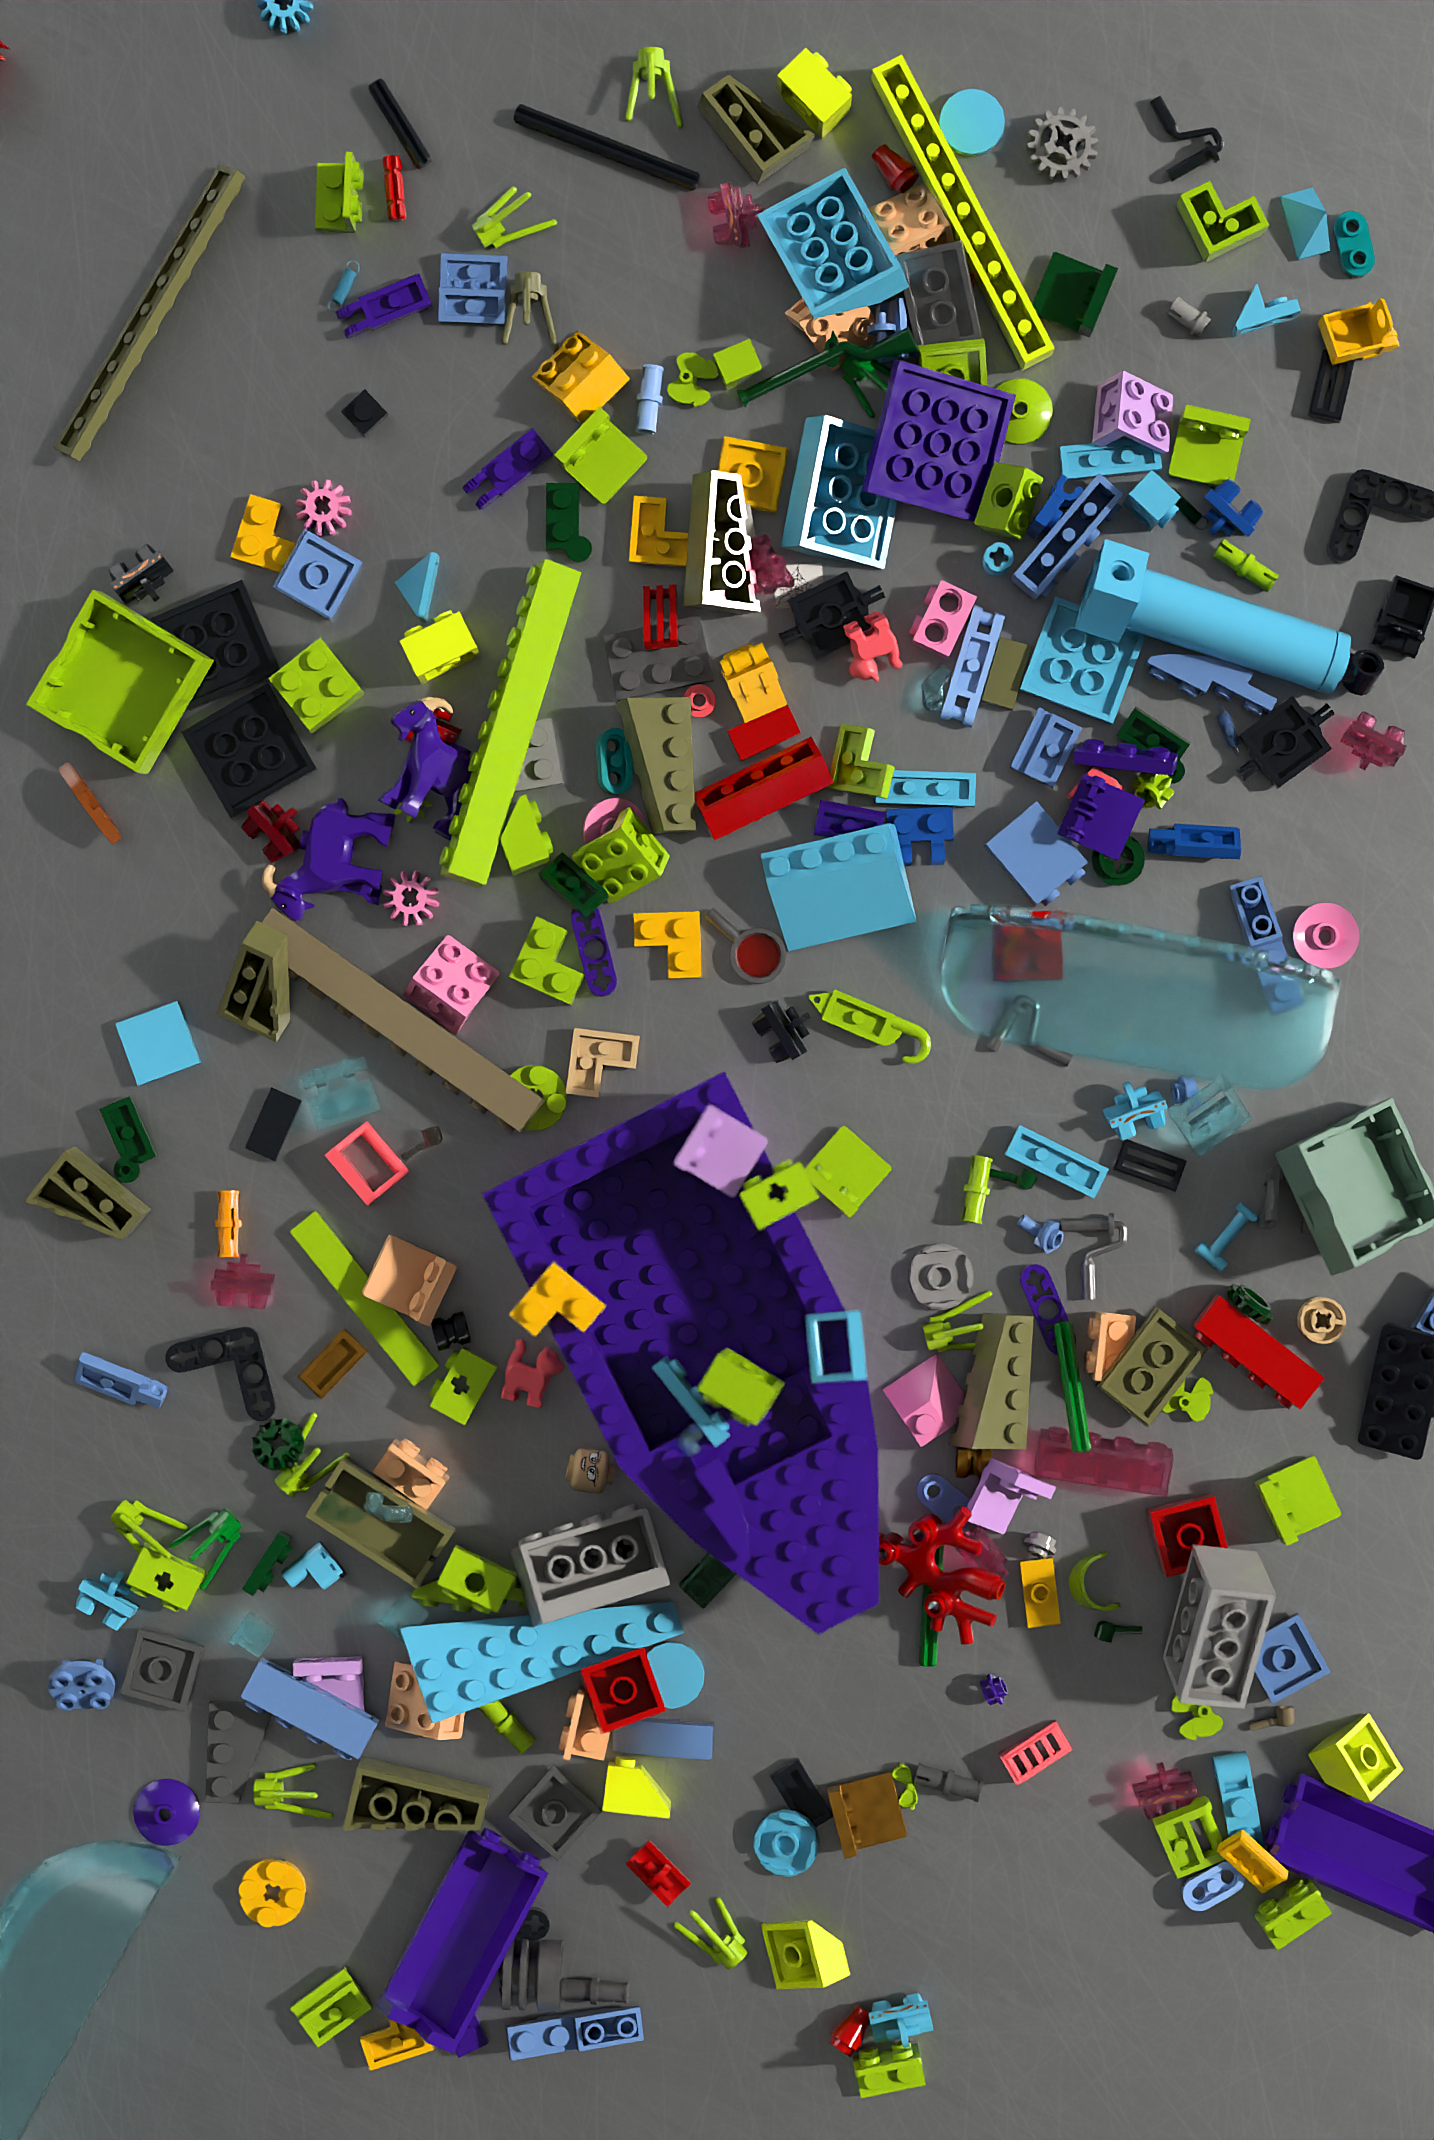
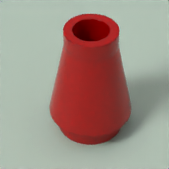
(895, 169)
(850, 2032)

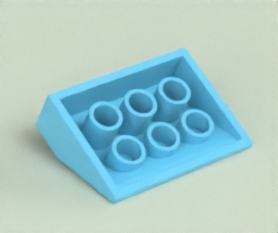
(833, 247)
(827, 505)
(839, 887)

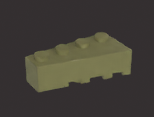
(718, 547)
(998, 1385)
(412, 1800)

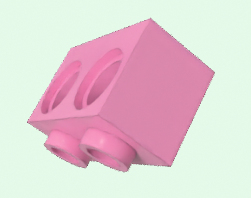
(949, 622)

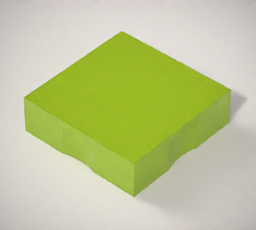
(120, 682)

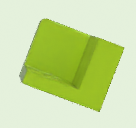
(736, 363)

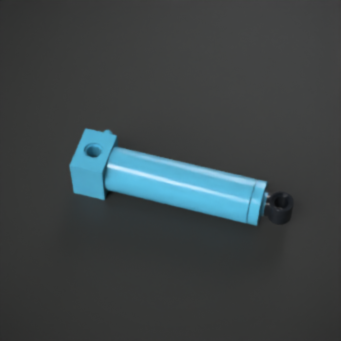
(1130, 597)

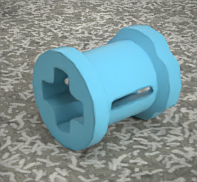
(988, 563)

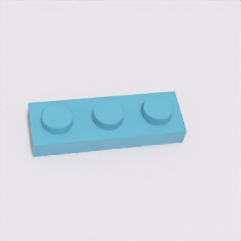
(1114, 459)
(931, 789)
(1056, 1161)
(691, 1399)

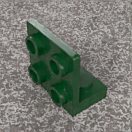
(1073, 293)

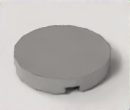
(940, 1276)

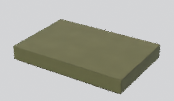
(1151, 1367)

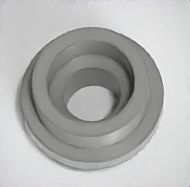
(1040, 1545)

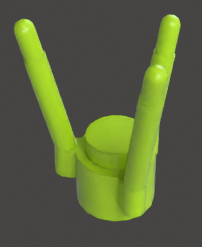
(650, 66)
(489, 225)
(940, 1334)
(295, 1477)
(128, 1520)
(271, 1793)
(726, 1949)

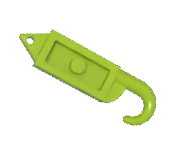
(870, 1022)

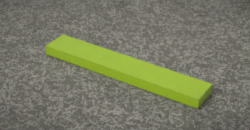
(349, 1280)

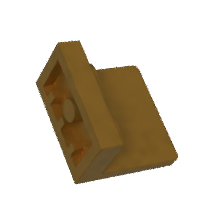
(866, 1812)

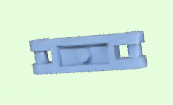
(972, 665)

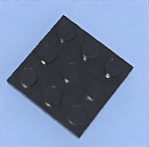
(229, 633)
(249, 750)

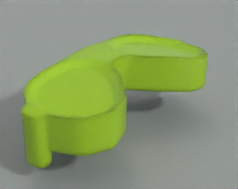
(908, 1797)

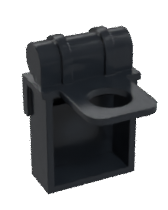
(1404, 617)

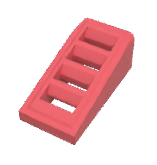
(1032, 1769)

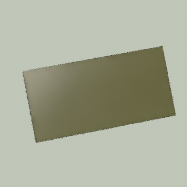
(1006, 673)

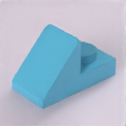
(1256, 316)

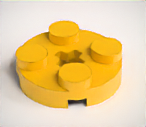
(276, 1873)

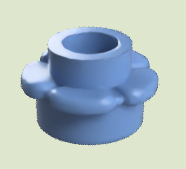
(1184, 1089)

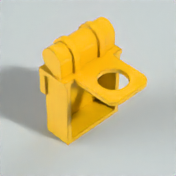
(1358, 332)
(752, 681)

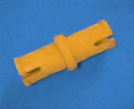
(227, 1223)

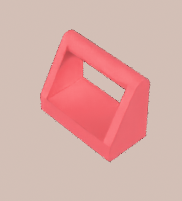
(352, 1175)

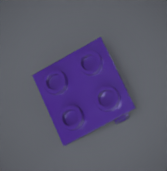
(1100, 816)

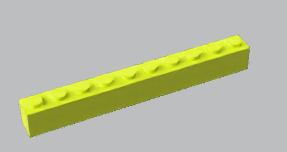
(963, 211)

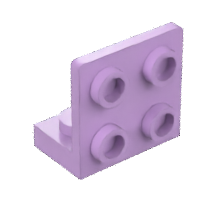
(1132, 410)
(721, 1151)
(1000, 1494)
(336, 1675)

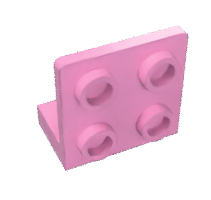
(450, 984)

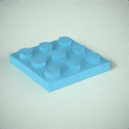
(1079, 667)

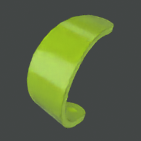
(1076, 1584)

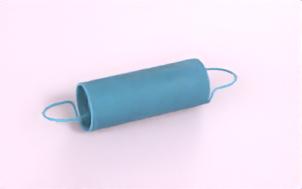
(343, 286)

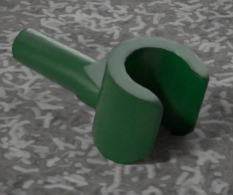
(1025, 1179)
(1105, 1630)

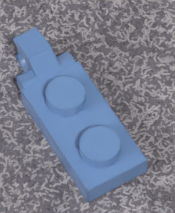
(118, 1382)

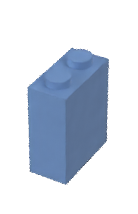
(1036, 855)

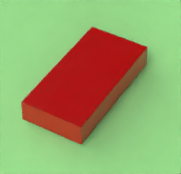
(763, 732)

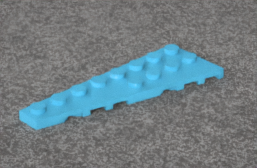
(491, 1659)

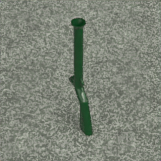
(896, 344)

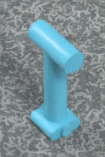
(1213, 1254)

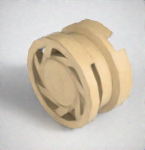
(1321, 1320)

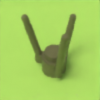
(527, 290)

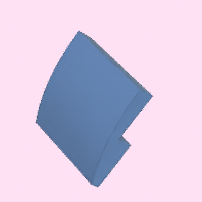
(472, 288)

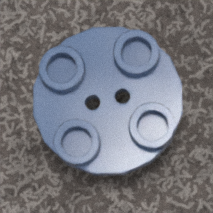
(81, 1685)

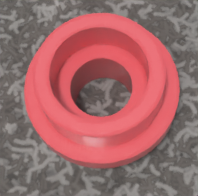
(709, 695)

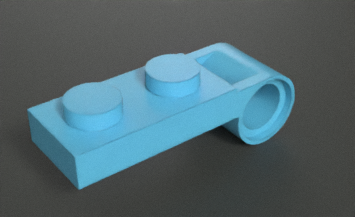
(1237, 1795)

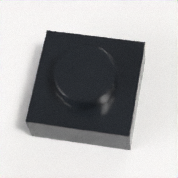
(364, 413)

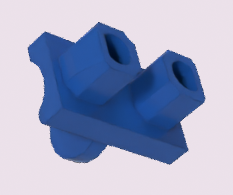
(1243, 519)

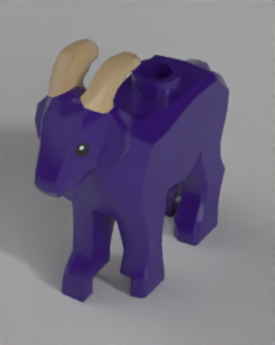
(428, 763)
(328, 859)

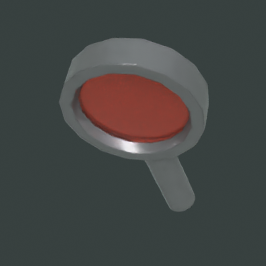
(755, 954)

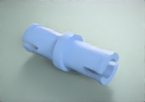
(649, 399)

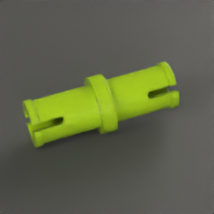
(1245, 565)
(976, 1189)
(506, 1723)

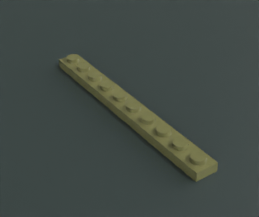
(149, 312)

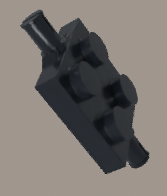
(824, 612)
(1285, 742)

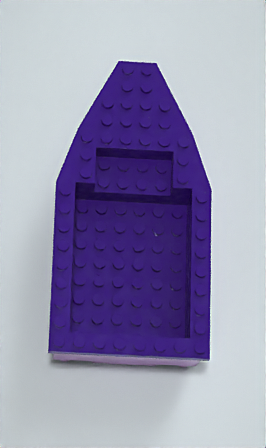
(685, 1283)

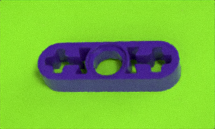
(607, 971)
(1034, 1305)

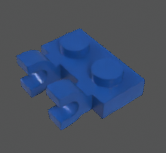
(1050, 512)
(922, 825)

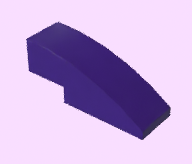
(726, 1507)

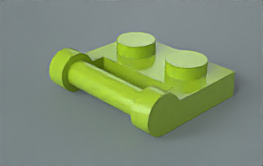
(1181, 1841)

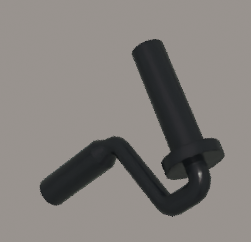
(1196, 160)

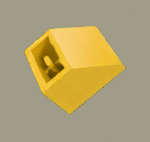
(580, 377)

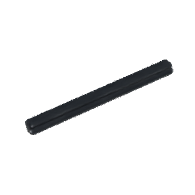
(606, 147)

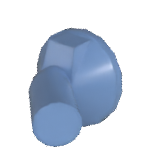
(1047, 1237)

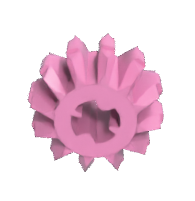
(335, 504)
(399, 900)

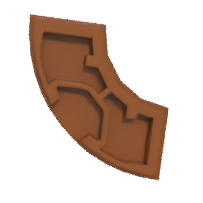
(90, 803)

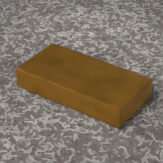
(332, 1363)

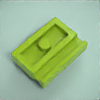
(331, 2007)

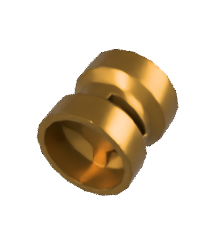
(963, 1462)

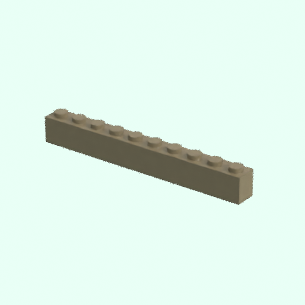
(406, 1028)

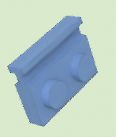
(1045, 747)

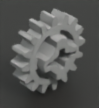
(1057, 131)

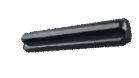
(399, 123)

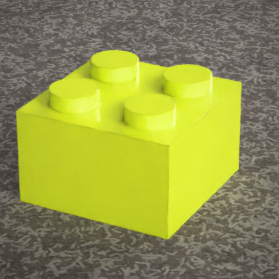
(814, 92)
(439, 646)

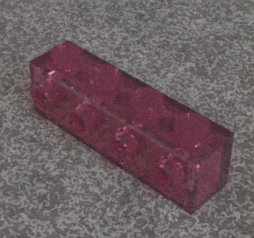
(1107, 1464)

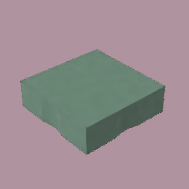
(1360, 1186)

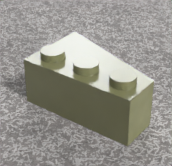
(752, 129)
(259, 984)
(89, 1195)

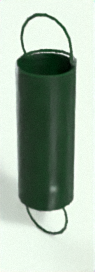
(1189, 510)

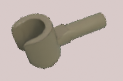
(1283, 1718)

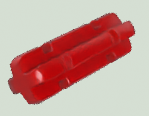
(394, 188)

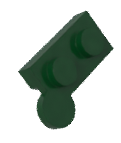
(563, 522)
(1148, 733)
(129, 1138)

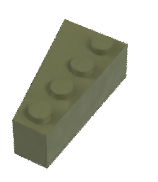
(663, 759)

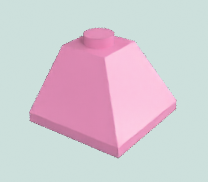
(927, 1399)

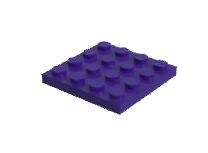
(937, 440)

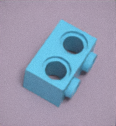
(1152, 501)

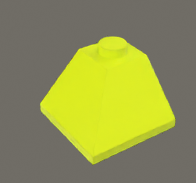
(1356, 1760)
(633, 1790)
(804, 1955)

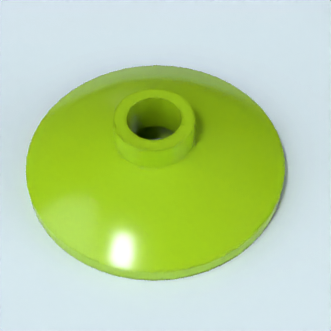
(1035, 422)

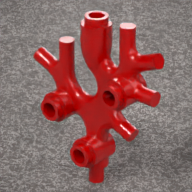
(918, 1559)

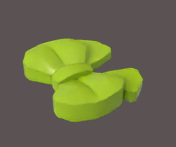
(684, 388)
(1195, 1403)
(1204, 1722)

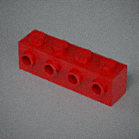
(763, 789)
(1257, 1352)

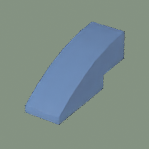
(666, 1738)

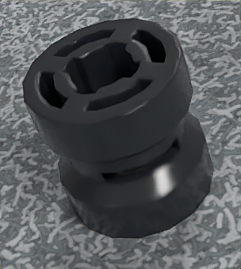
(450, 1331)

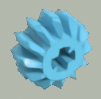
(275, 16)

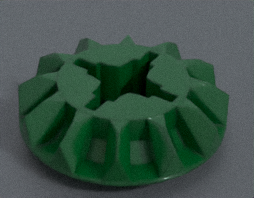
(1127, 872)
(1250, 1303)
(285, 1455)

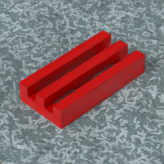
(660, 593)

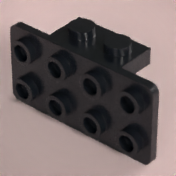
(1400, 1393)

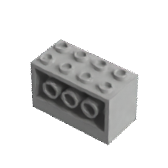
(609, 1575)
(1219, 1626)

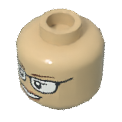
(589, 1471)

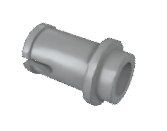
(1189, 316)

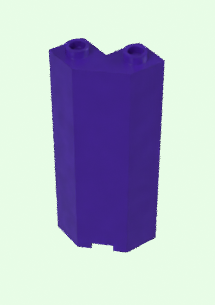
(1356, 1850)
(462, 1939)

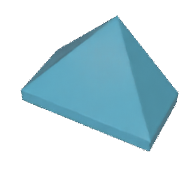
(1306, 223)
(418, 585)

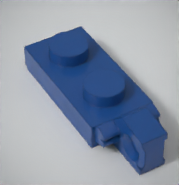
(1196, 841)

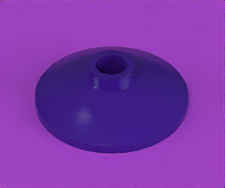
(178, 1800)

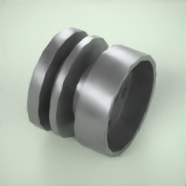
(532, 1975)

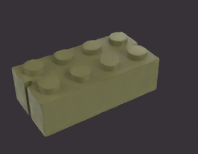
(397, 1547)

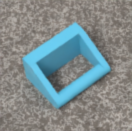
(856, 1346)

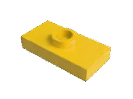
(1039, 1592)
(1252, 1861)

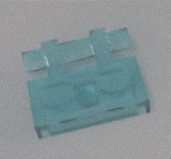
(343, 1103)

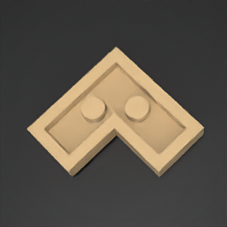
(591, 1051)

